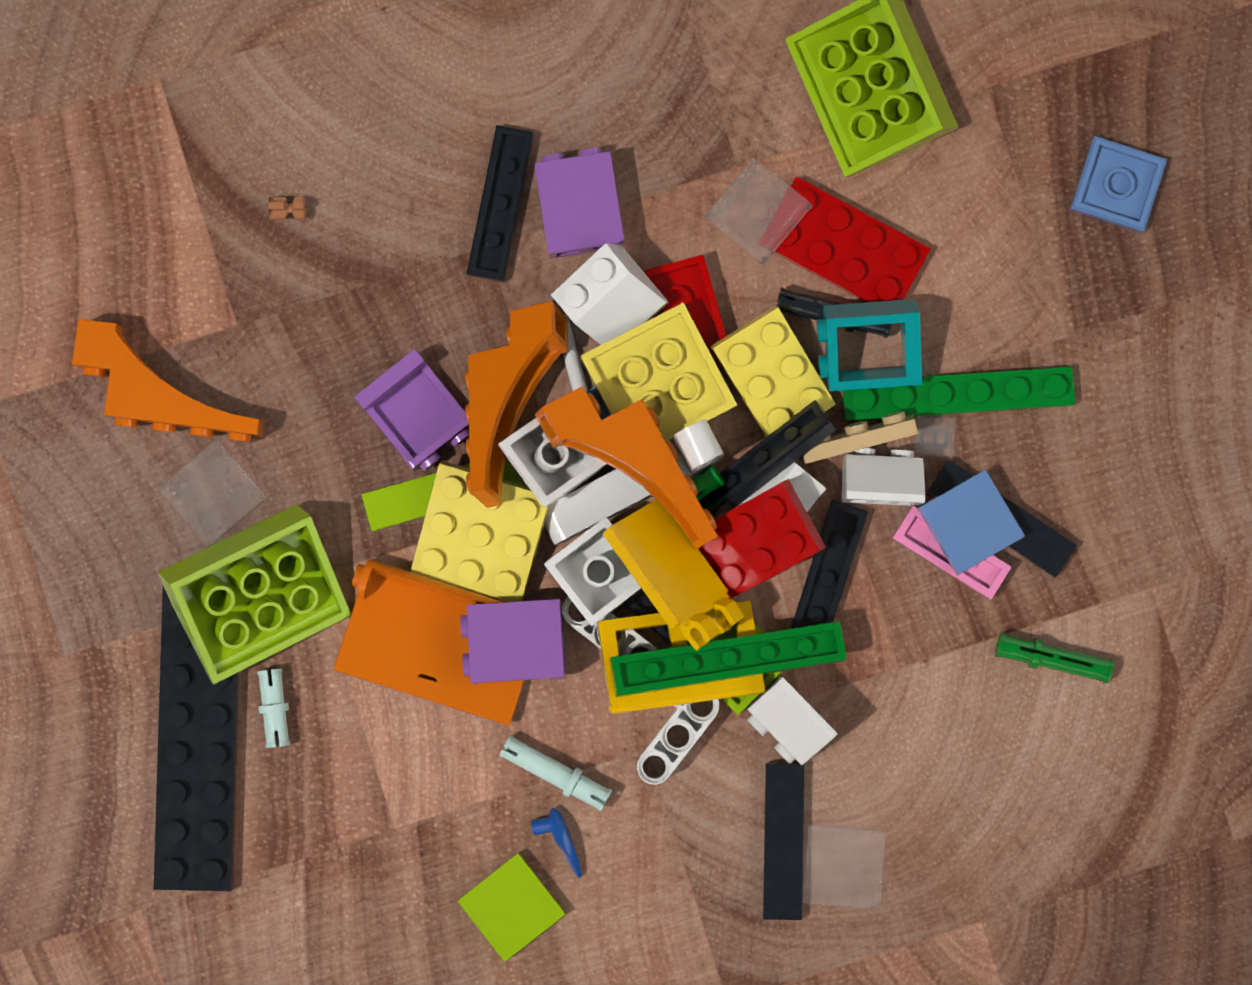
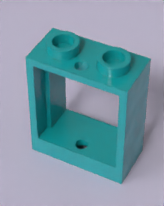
(864, 314)

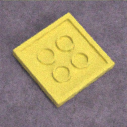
(665, 368)
(479, 545)

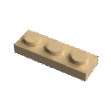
(861, 436)

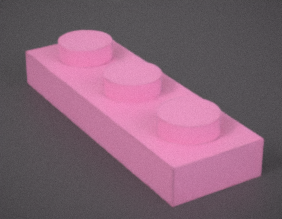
(917, 537)

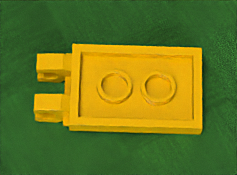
(673, 574)

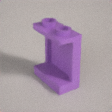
(579, 202)
(415, 411)
(514, 641)

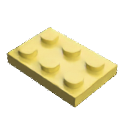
(771, 370)

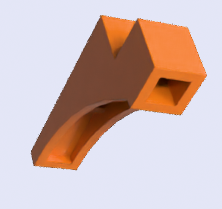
(500, 387)
(142, 395)
(633, 446)

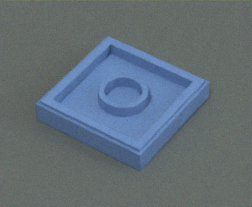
(1118, 184)
(971, 522)

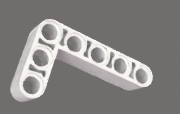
(617, 492)
(681, 716)

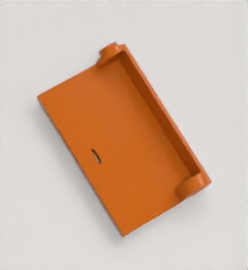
(411, 629)

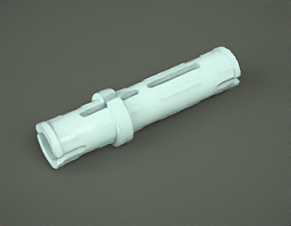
(556, 773)

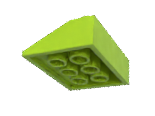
(871, 83)
(255, 593)

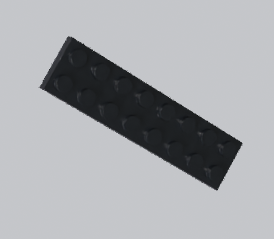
(194, 768)

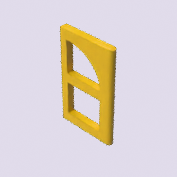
(684, 695)

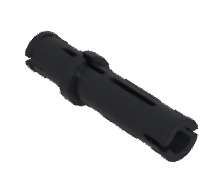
(812, 308)

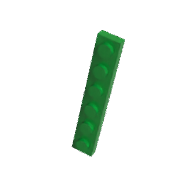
(965, 394)
(727, 659)

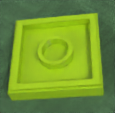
(511, 907)

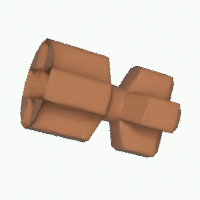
(279, 208)

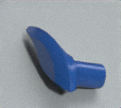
(562, 837)

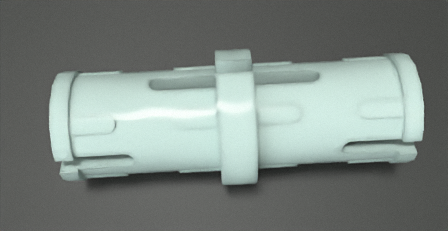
(273, 708)

